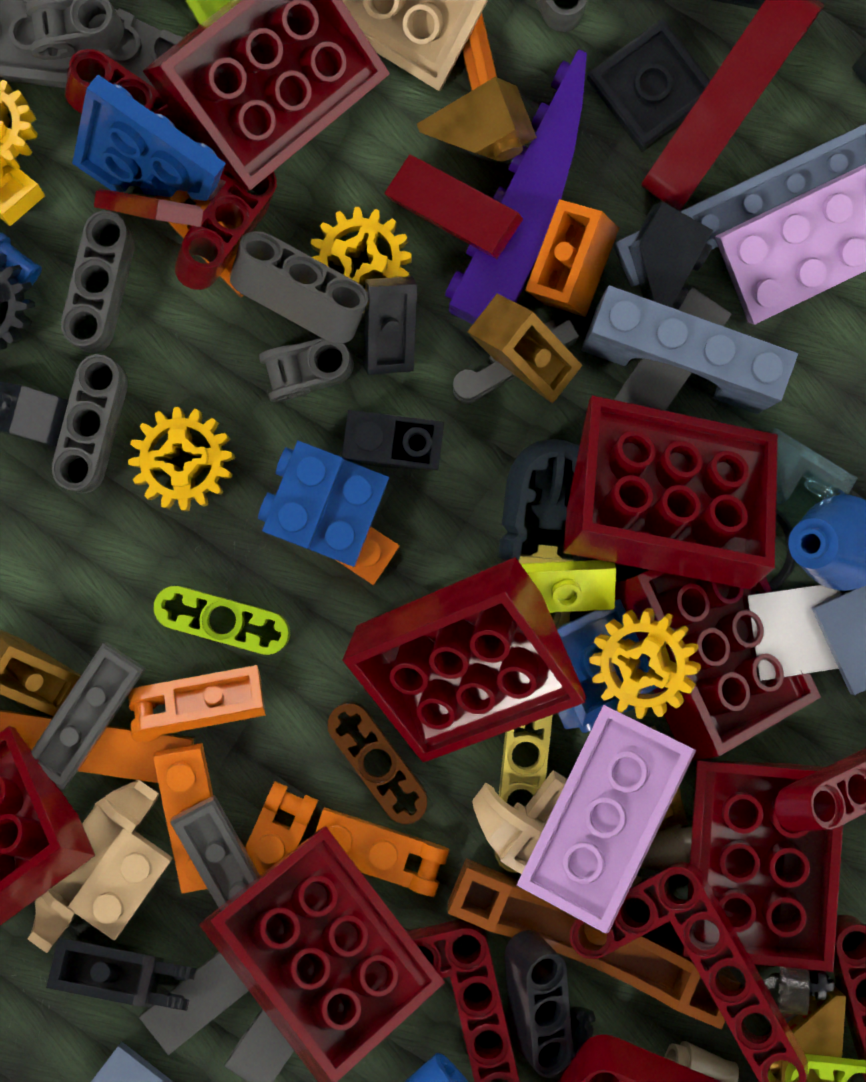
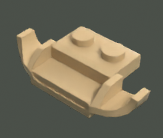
(516, 829)
(115, 880)

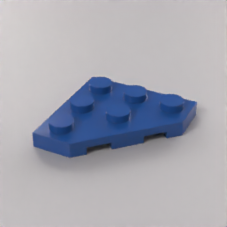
(132, 146)

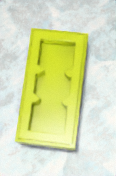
(575, 584)

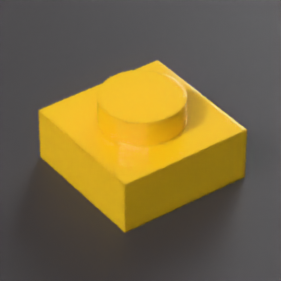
(17, 194)

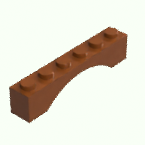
(646, 963)

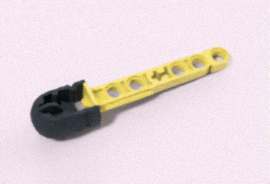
(554, 473)

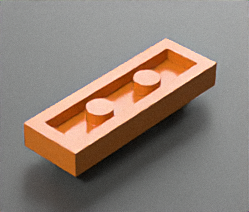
(182, 784)

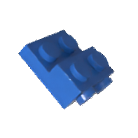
(323, 502)
(579, 643)

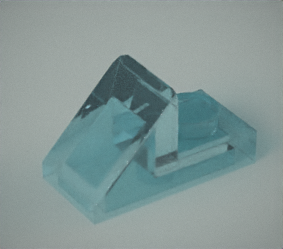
(799, 461)

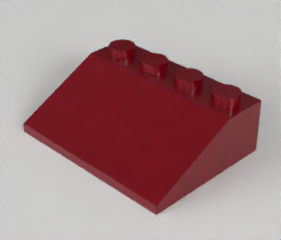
(266, 79)
(674, 494)
(466, 662)
(728, 695)
(38, 829)
(768, 880)
(322, 956)

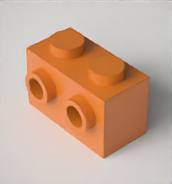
(572, 258)

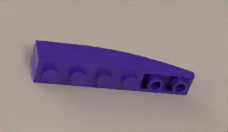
(533, 193)

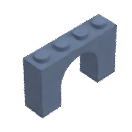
(744, 368)

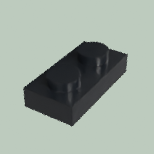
(390, 325)

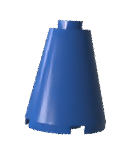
(832, 542)

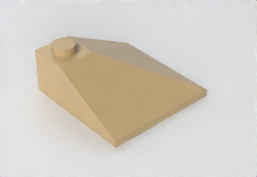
(418, 34)

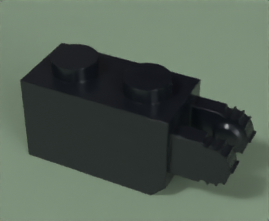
(114, 974)

